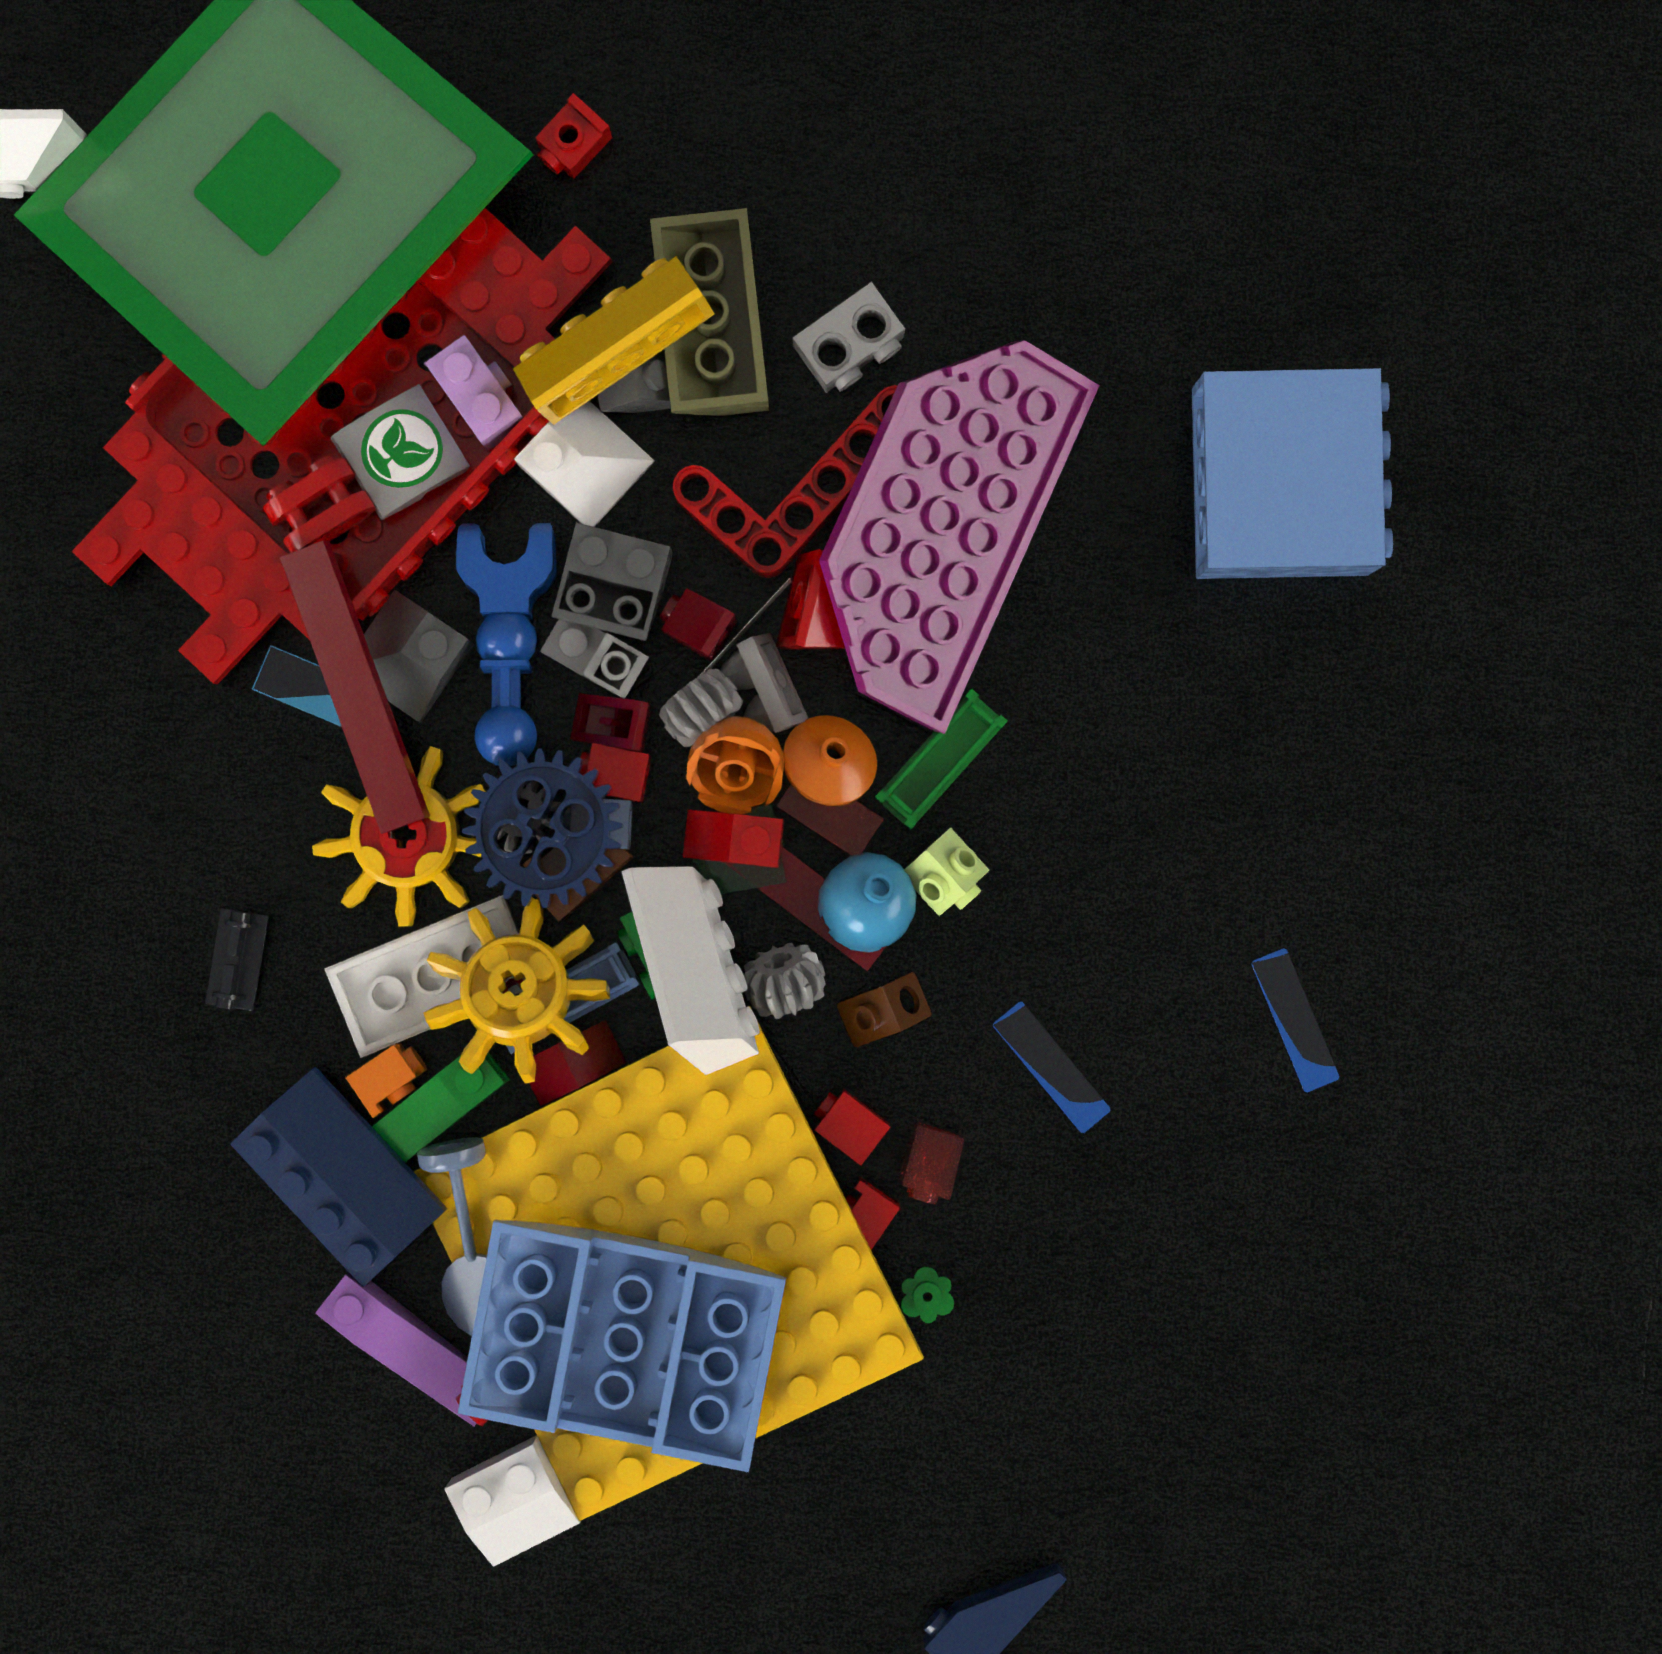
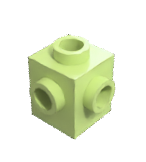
(947, 873)

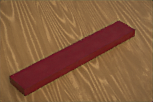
(355, 686)

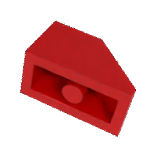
(733, 838)

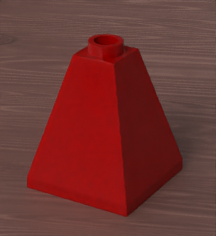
(809, 613)

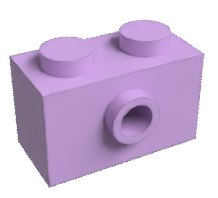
(476, 391)

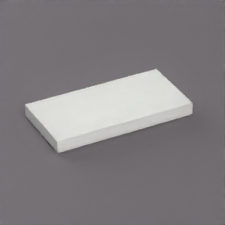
(393, 984)

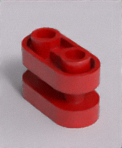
(325, 480)

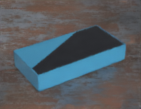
(296, 684)

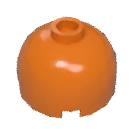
(736, 765)

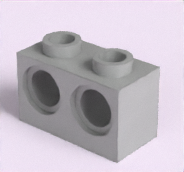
(840, 329)

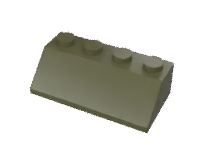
(721, 361)

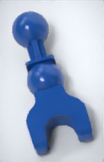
(506, 634)

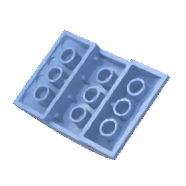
(622, 1341)

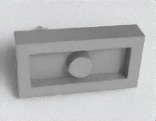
(761, 667)

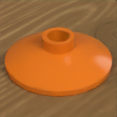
(825, 778)

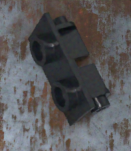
(237, 960)

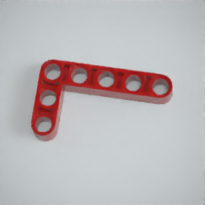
(804, 494)

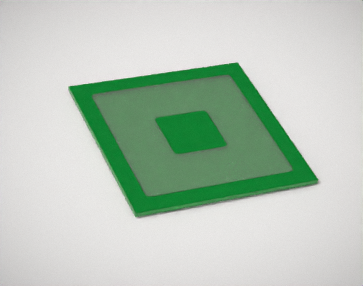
(271, 195)

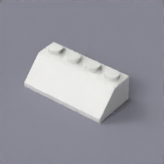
(692, 966)

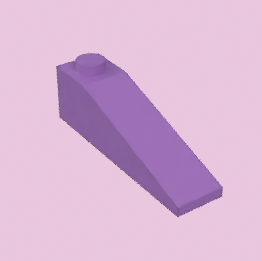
(397, 1339)

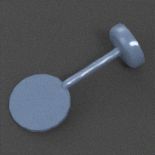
(464, 1276)

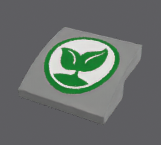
(400, 451)

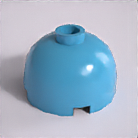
(867, 902)

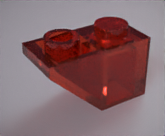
(931, 1163)

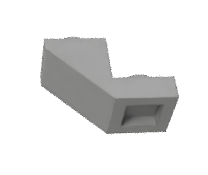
(595, 656)

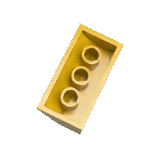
(612, 340)

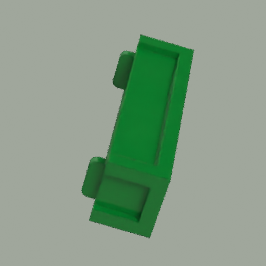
(940, 760)

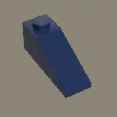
(993, 1616)

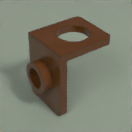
(881, 1012)

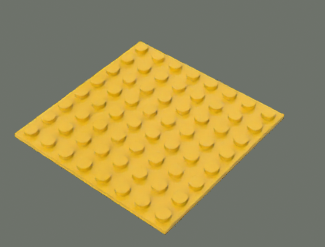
(709, 1169)

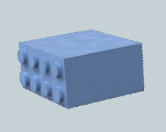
(1290, 473)

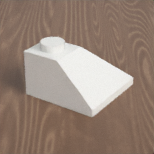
(33, 147)
(584, 463)

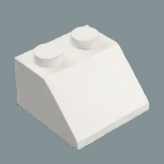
(511, 1502)

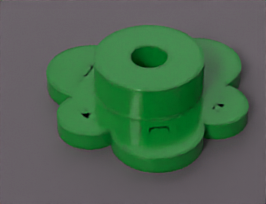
(927, 1281)

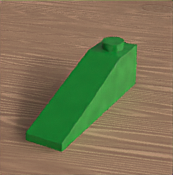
(438, 1106)

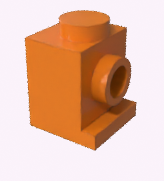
(387, 1077)

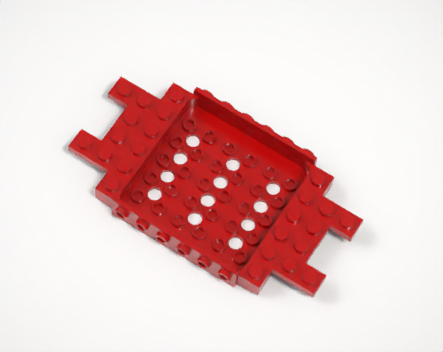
(203, 504)

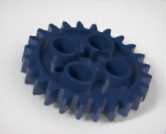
(504, 807)

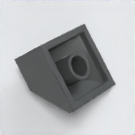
(414, 654)

